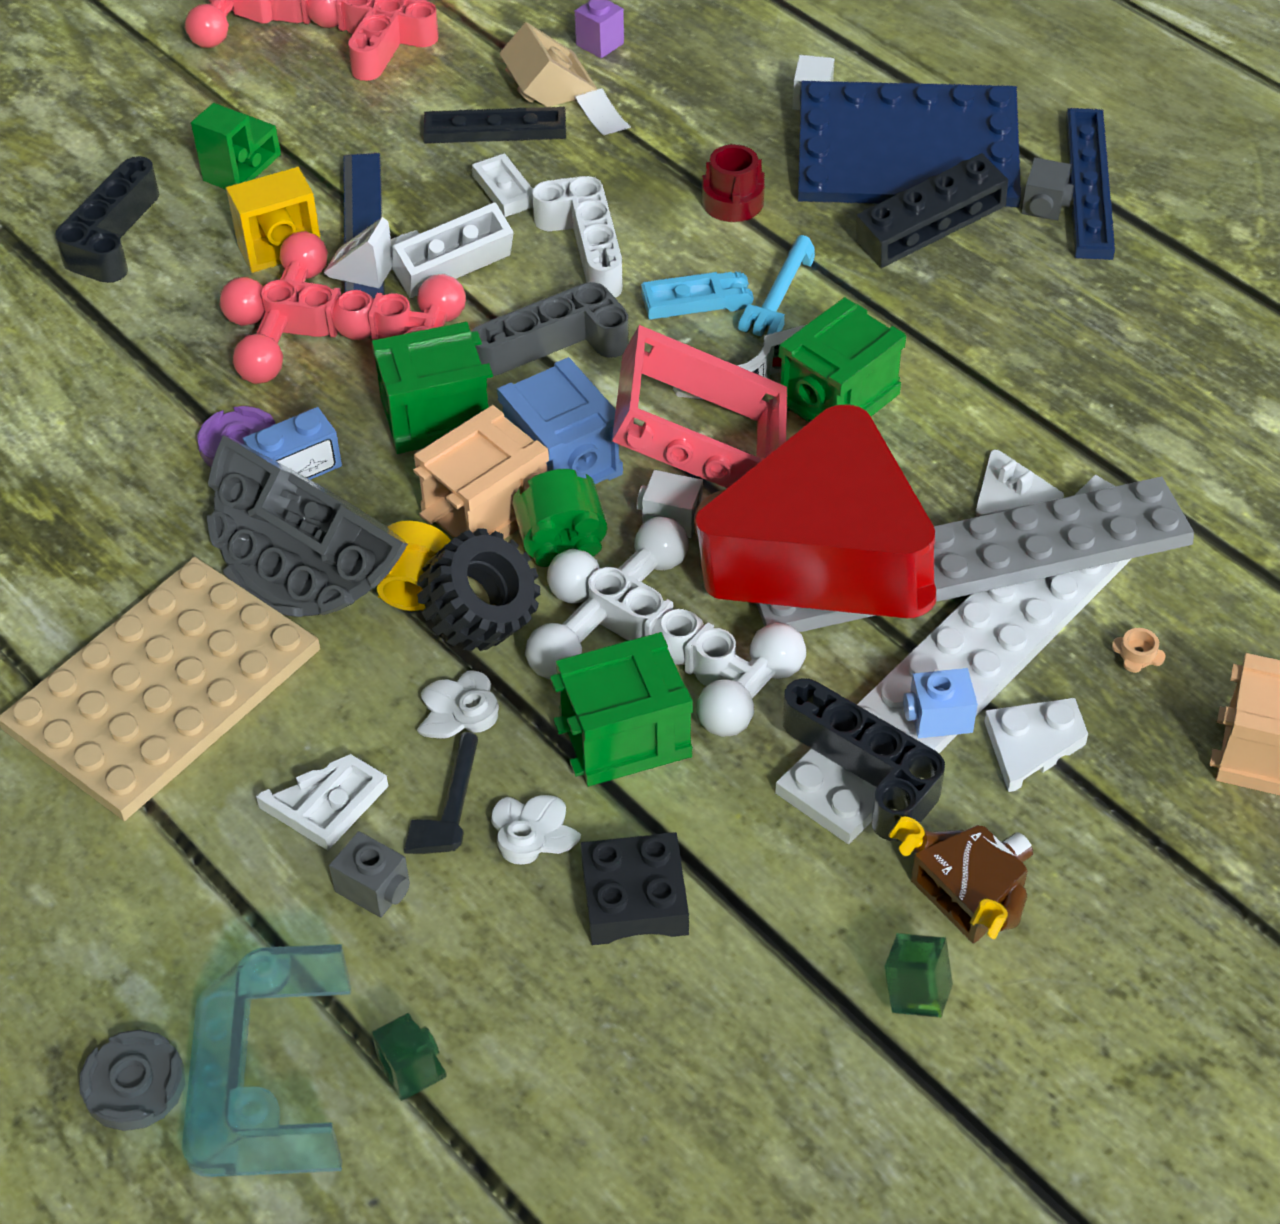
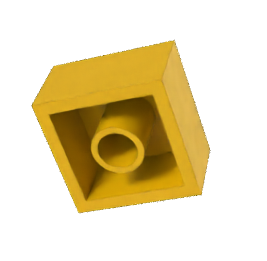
(268, 213)

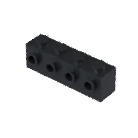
(931, 210)

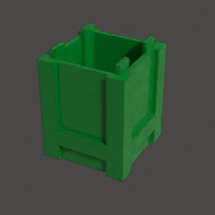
(841, 361)
(430, 383)
(623, 709)

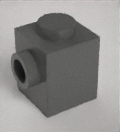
(1047, 189)
(370, 874)

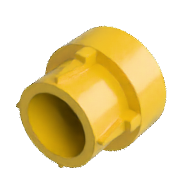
(400, 584)

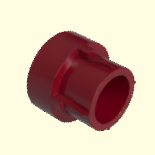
(733, 184)

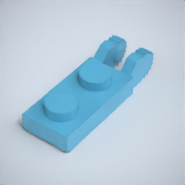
(696, 294)

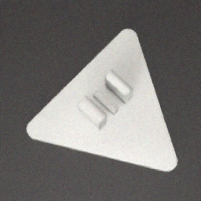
(1011, 486)

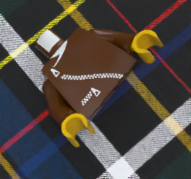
(969, 875)

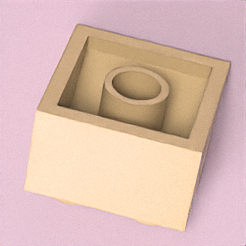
(544, 68)

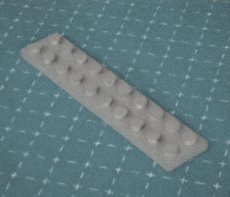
(1036, 544)

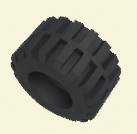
(458, 609)

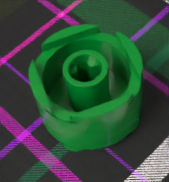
(559, 515)

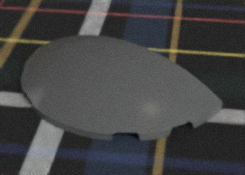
(292, 537)

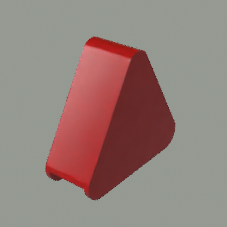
(822, 526)

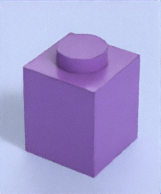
(599, 27)

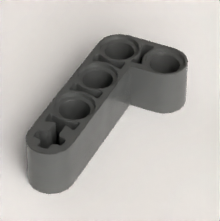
(554, 324)

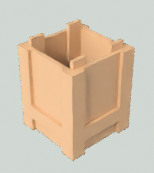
(476, 472)
(1251, 727)

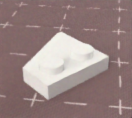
(1034, 737)
(326, 799)

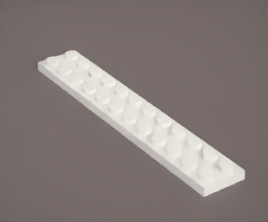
(991, 636)

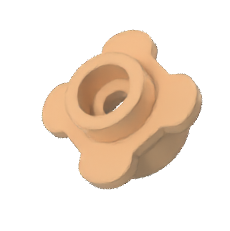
(1139, 649)

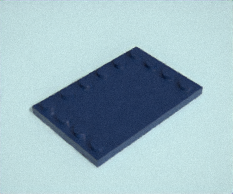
(887, 137)

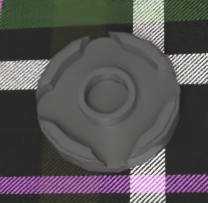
(132, 1080)

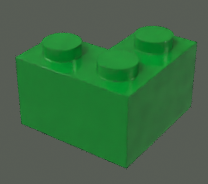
(233, 145)

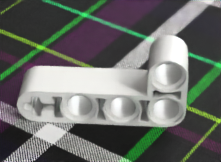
(582, 206)

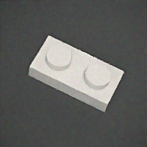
(503, 184)

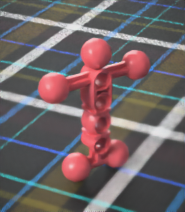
(319, 311)

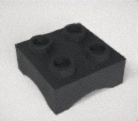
(634, 887)

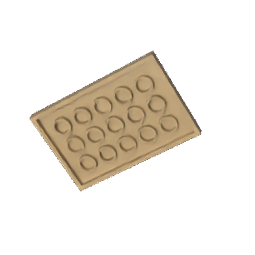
(158, 687)

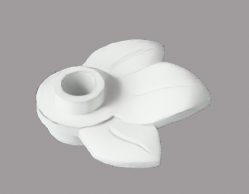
(459, 706)
(532, 828)

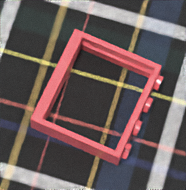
(705, 378)

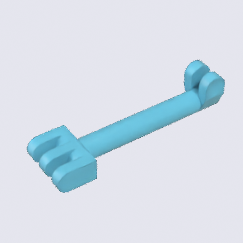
(764, 316)

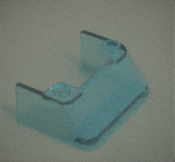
(236, 1126)

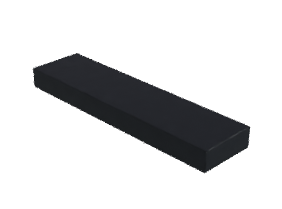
(494, 125)

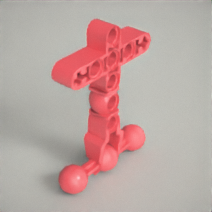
(375, 25)

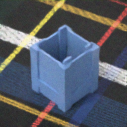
(568, 418)

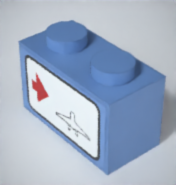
(300, 443)

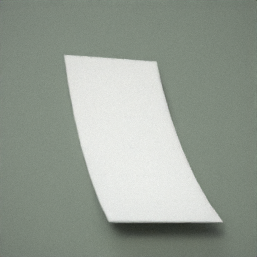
(601, 112)

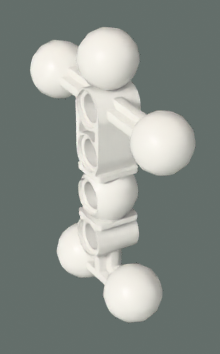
(636, 610)

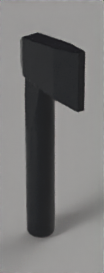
(446, 835)

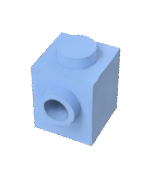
(941, 703)

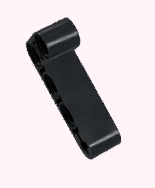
(92, 233)
(867, 749)

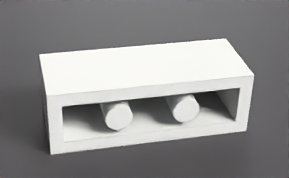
(453, 248)

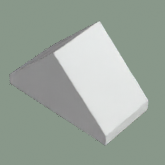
(365, 257)

